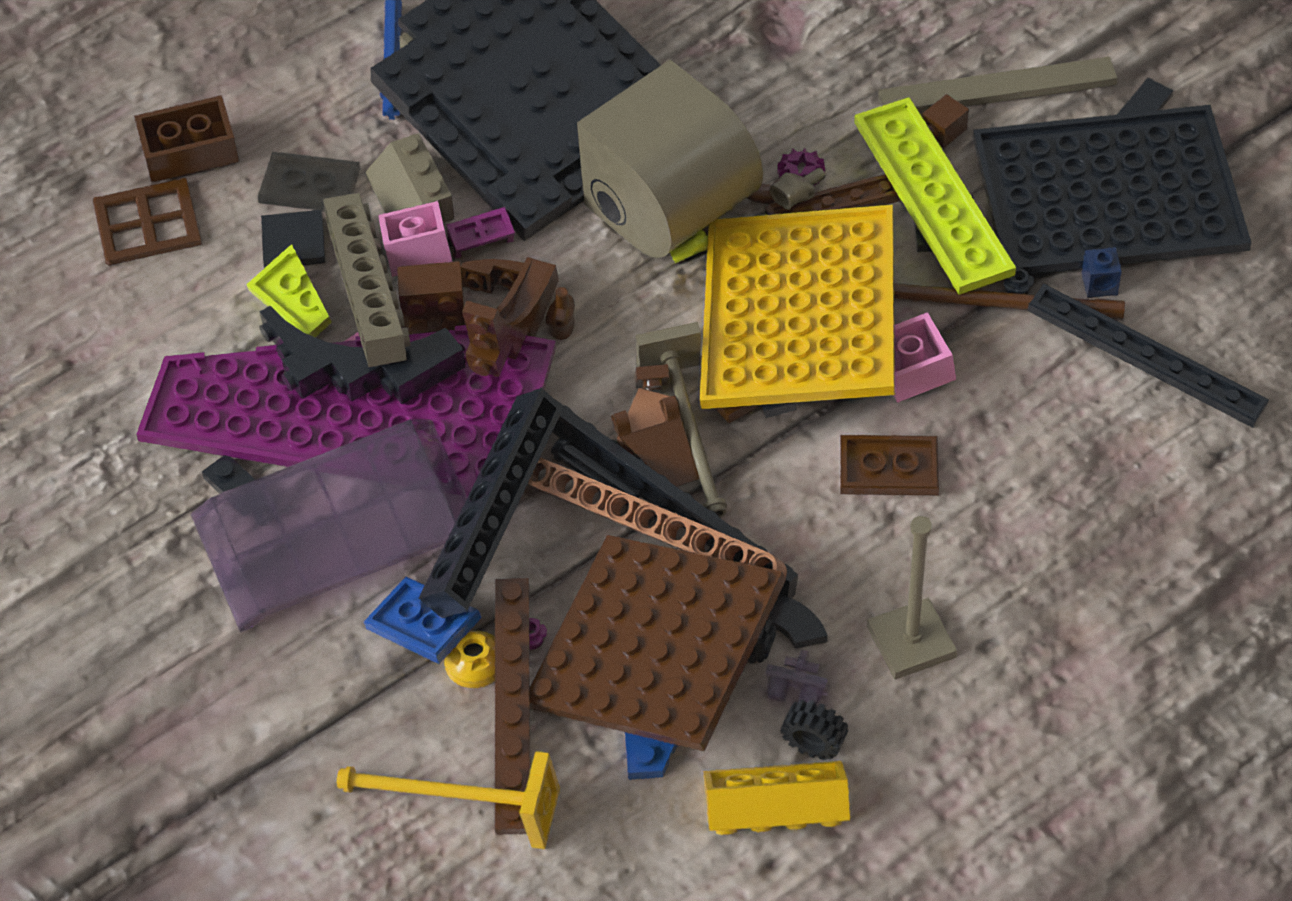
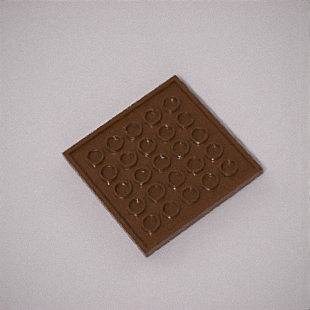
(655, 641)

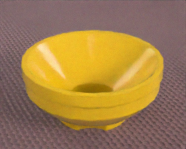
(475, 670)

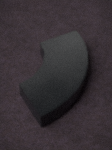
(797, 622)

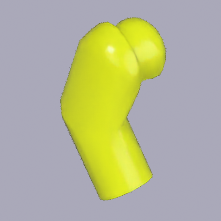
(693, 246)

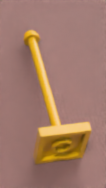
(536, 802)

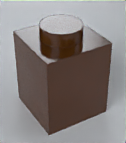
(946, 120)

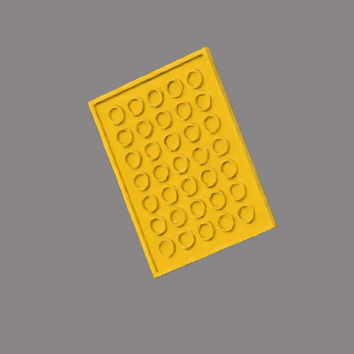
(799, 308)

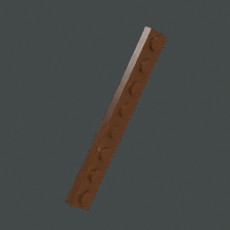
(512, 697)

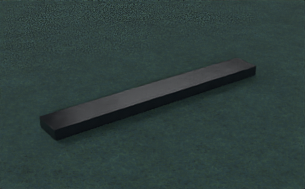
(1148, 355)

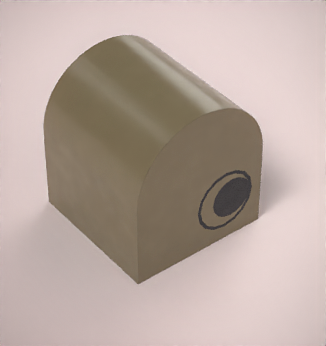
(665, 160)

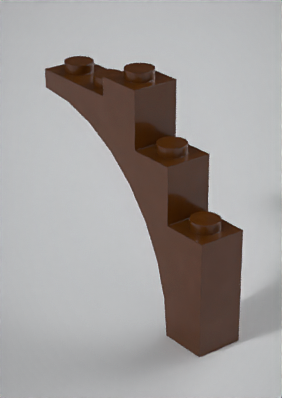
(502, 330)

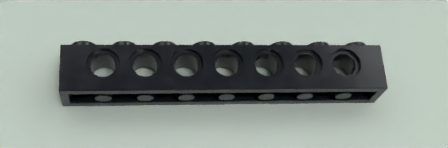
(491, 504)

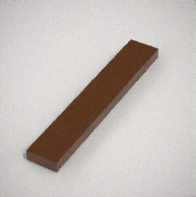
(862, 193)

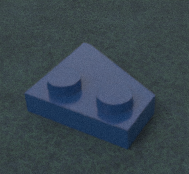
(647, 757)

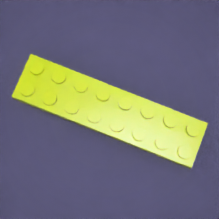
(934, 196)

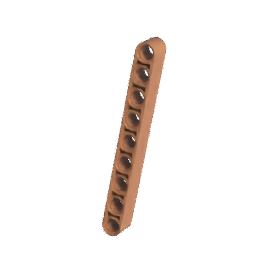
(640, 513)

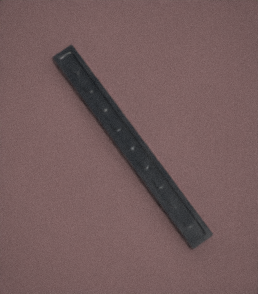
(652, 486)

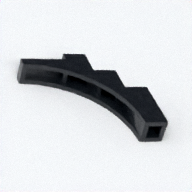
(316, 363)

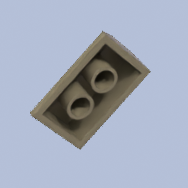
(409, 178)

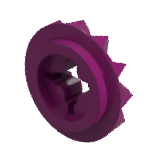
(790, 162)

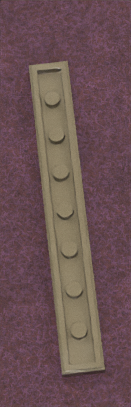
(1008, 84)

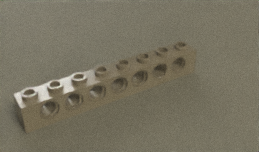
(366, 280)

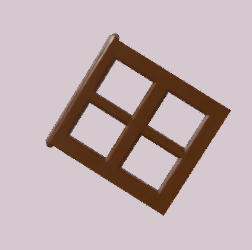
(146, 221)

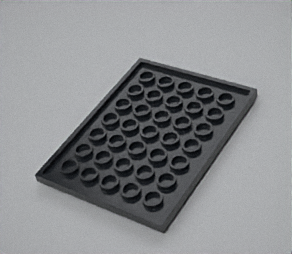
(1117, 181)

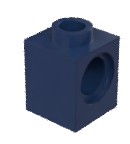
(1101, 272)

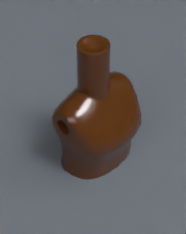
(560, 314)

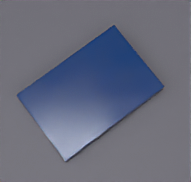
(415, 626)

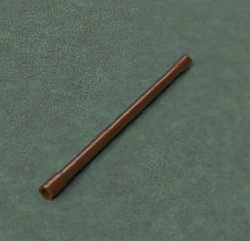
(1111, 308)

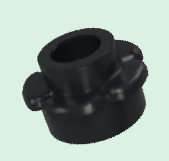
(1020, 282)

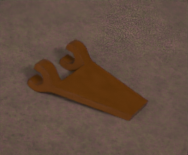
(662, 445)

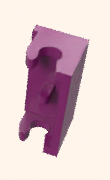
(479, 231)

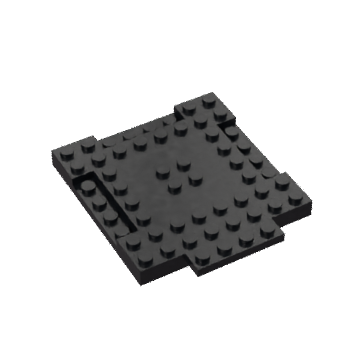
(505, 90)

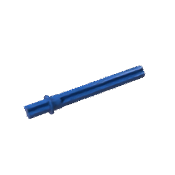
(392, 35)

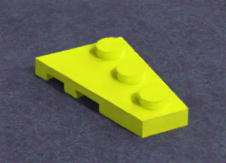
(290, 293)

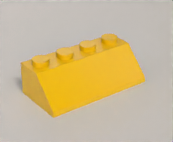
(776, 797)

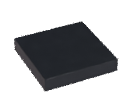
(300, 229)

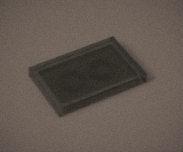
(306, 180)

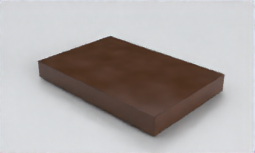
(889, 465)

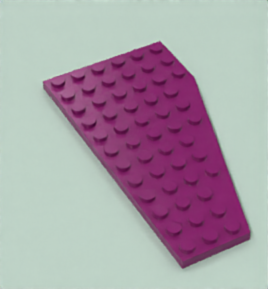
(247, 412)

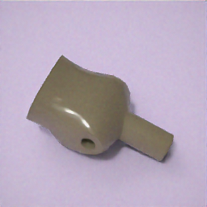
(795, 188)

